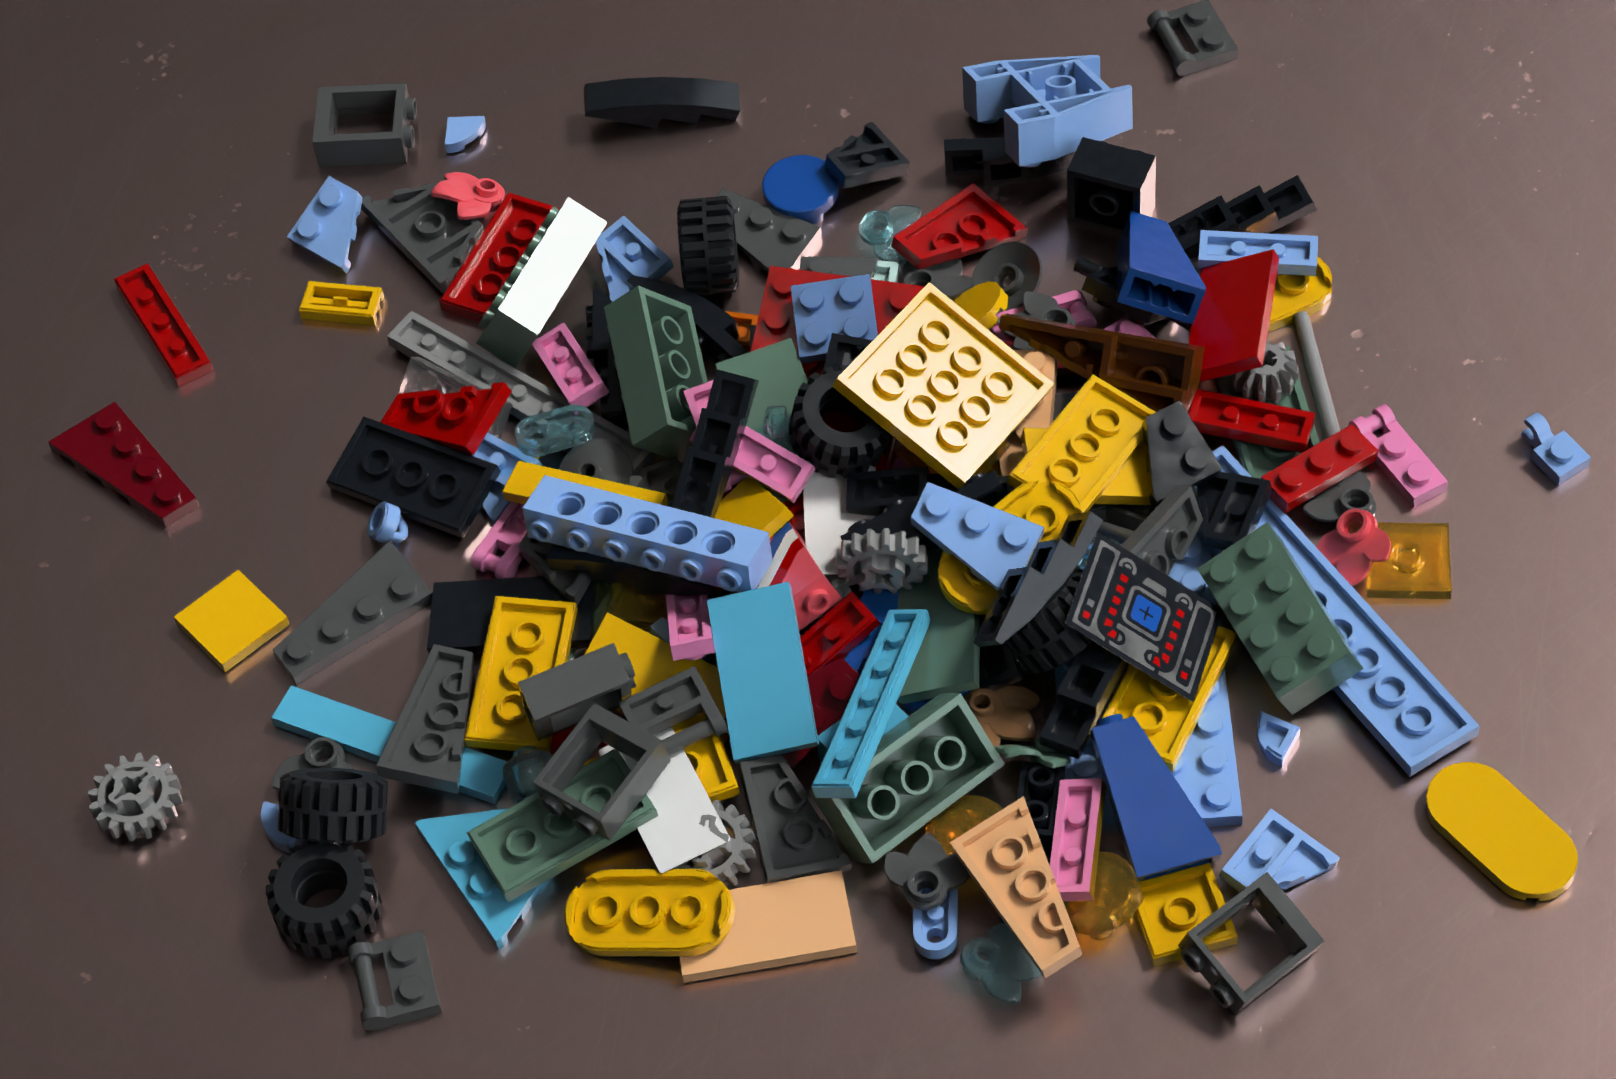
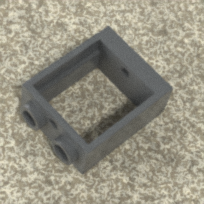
(363, 148)
(566, 692)
(596, 727)
(1281, 916)

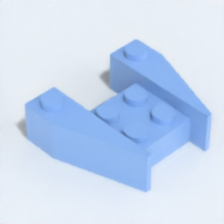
(1046, 104)

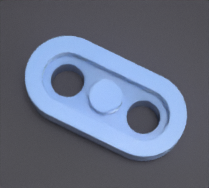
(936, 922)

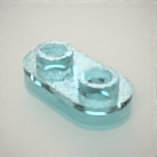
(554, 430)

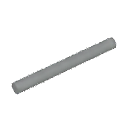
(1316, 374)

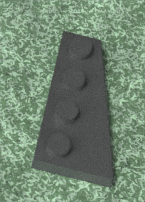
(361, 609)

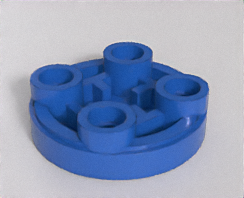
(800, 188)

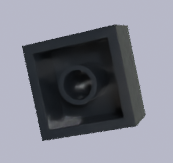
(1108, 184)

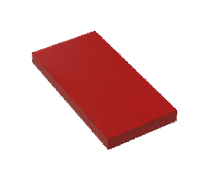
(494, 256)
(1235, 314)

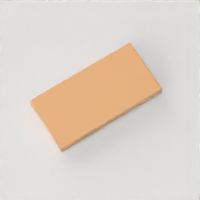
(780, 927)

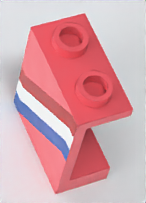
(794, 564)

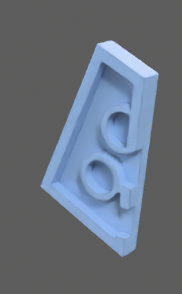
(976, 533)

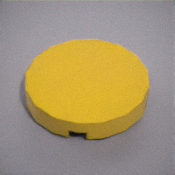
(983, 302)

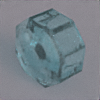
(776, 424)

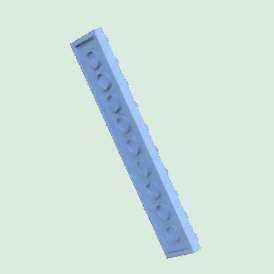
(1394, 691)

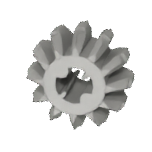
(1272, 379)

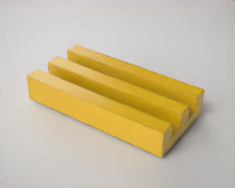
(340, 308)

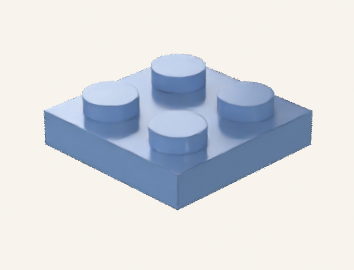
(831, 307)

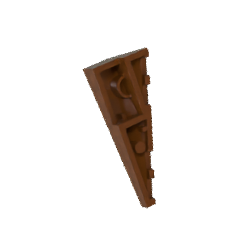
(1139, 366)

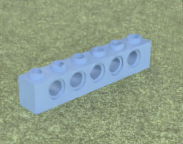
(647, 534)

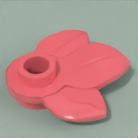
(473, 195)
(1355, 550)

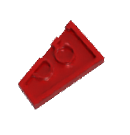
(450, 419)

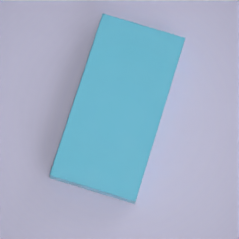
(762, 672)

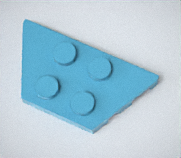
(462, 864)

